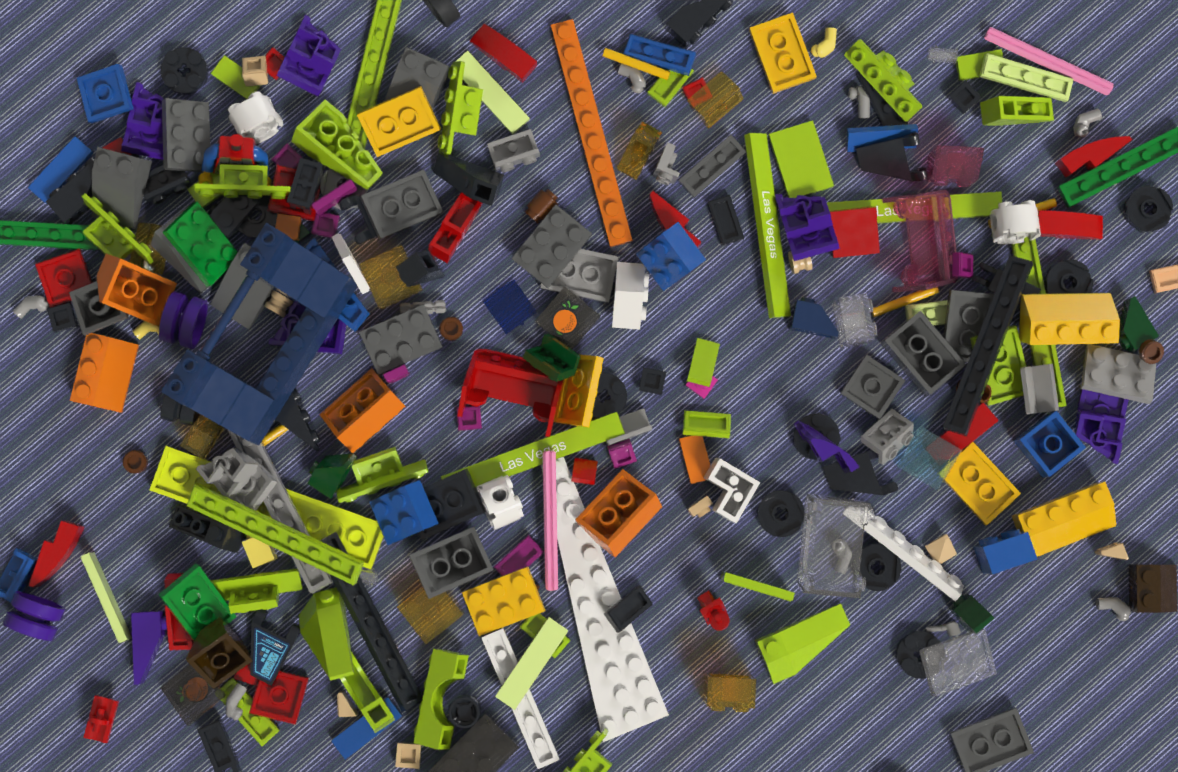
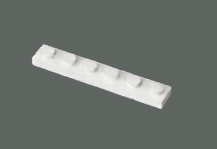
(915, 557)
(527, 712)

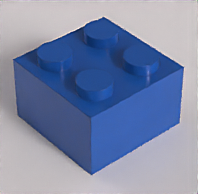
(670, 256)
(1049, 444)
(403, 512)
(1004, 552)

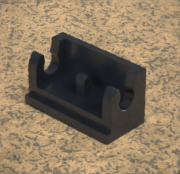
(305, 185)

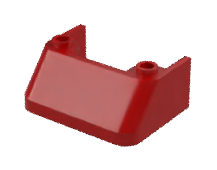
(510, 380)

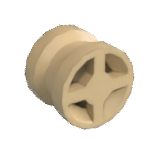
(798, 265)
(278, 303)

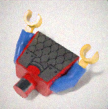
(232, 151)

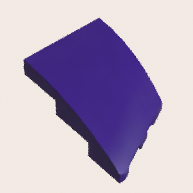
(309, 58)
(144, 125)
(807, 225)
(333, 342)
(1101, 422)
(825, 448)

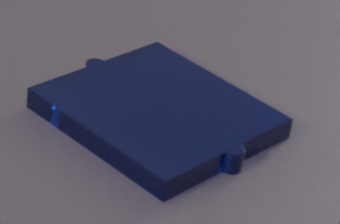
(509, 306)

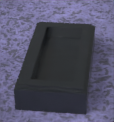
(725, 220)
(628, 608)

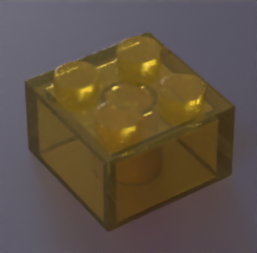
(384, 277)
(430, 615)
(729, 691)

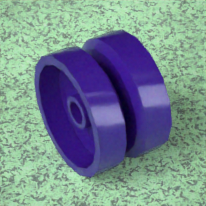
(183, 320)
(34, 616)

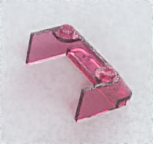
(929, 239)

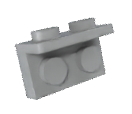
(663, 170)
(889, 435)

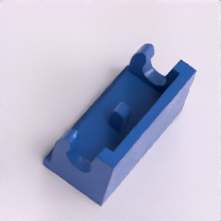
(17, 573)

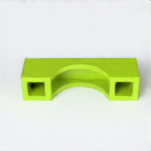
(367, 698)
(433, 726)

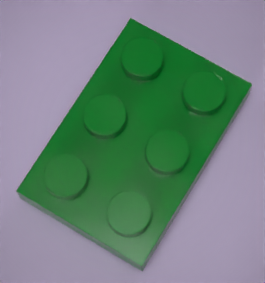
(201, 243)
(195, 601)

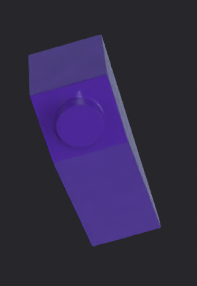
(147, 635)

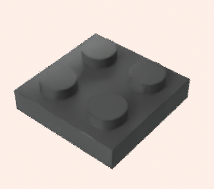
(872, 387)

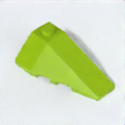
(330, 141)
(326, 632)
(796, 645)

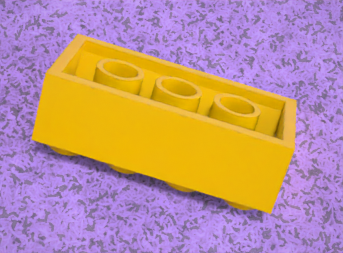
(1068, 319)
(1068, 518)

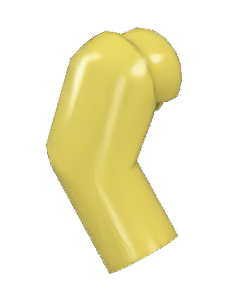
(826, 46)
(144, 328)

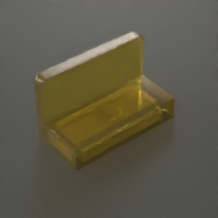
(716, 99)
(145, 234)

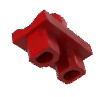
(713, 611)
(101, 719)

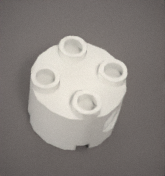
(255, 118)
(1015, 222)
(499, 502)

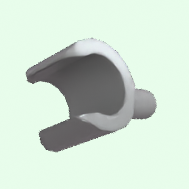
(951, 627)

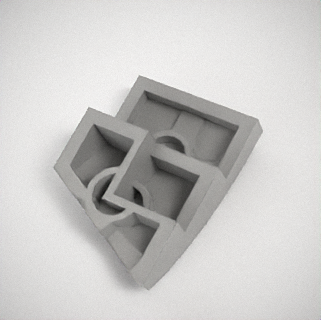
(239, 478)

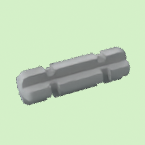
(438, 306)

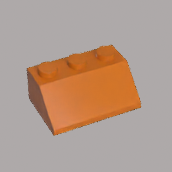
(133, 289)
(104, 372)
(362, 410)
(619, 513)

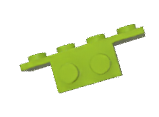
(886, 78)
(461, 109)
(242, 180)
(110, 236)
(378, 472)
(257, 590)
(591, 759)

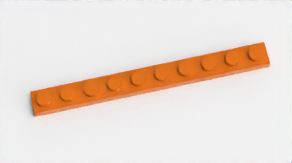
(591, 133)

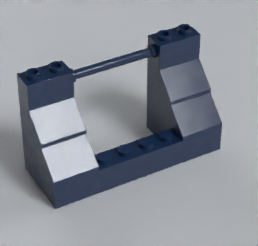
(299, 277)

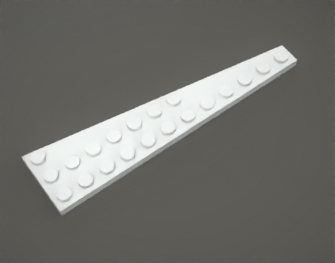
(614, 661)

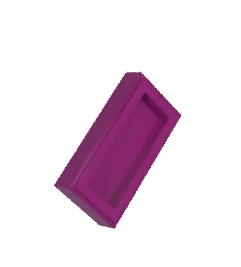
(334, 197)
(520, 557)

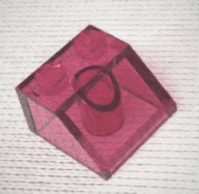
(954, 165)

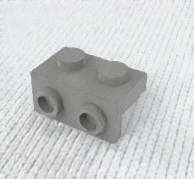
(513, 151)

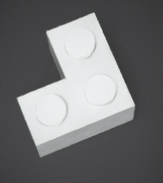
(630, 293)
(736, 487)

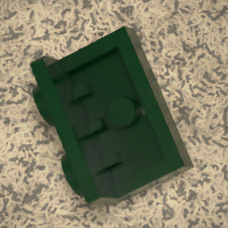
(553, 358)

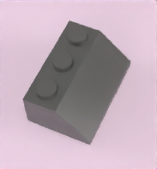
(923, 354)

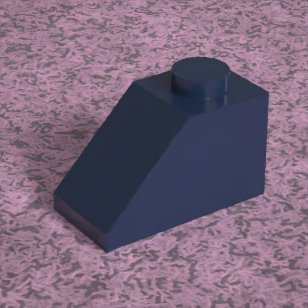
(812, 319)

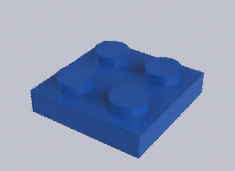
(105, 93)

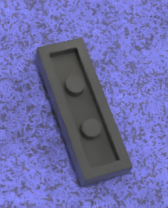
(712, 166)

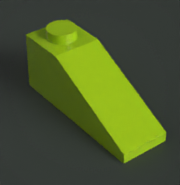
(1016, 110)

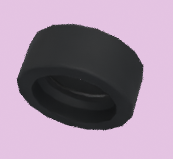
(443, 10)

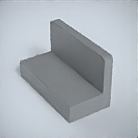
(1039, 389)
(633, 425)

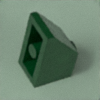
(1134, 326)
(331, 473)
(970, 613)

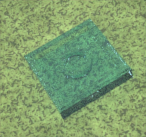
(929, 458)

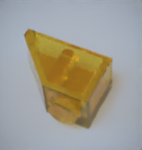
(639, 150)
(202, 437)

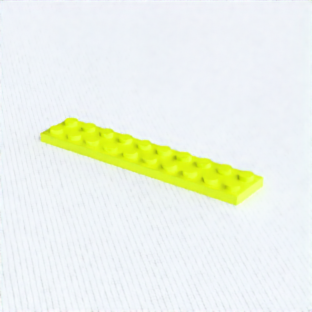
(358, 534)

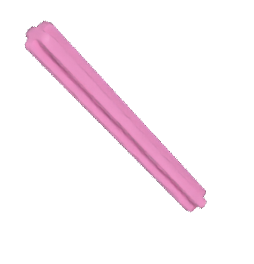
(1048, 61)
(550, 520)

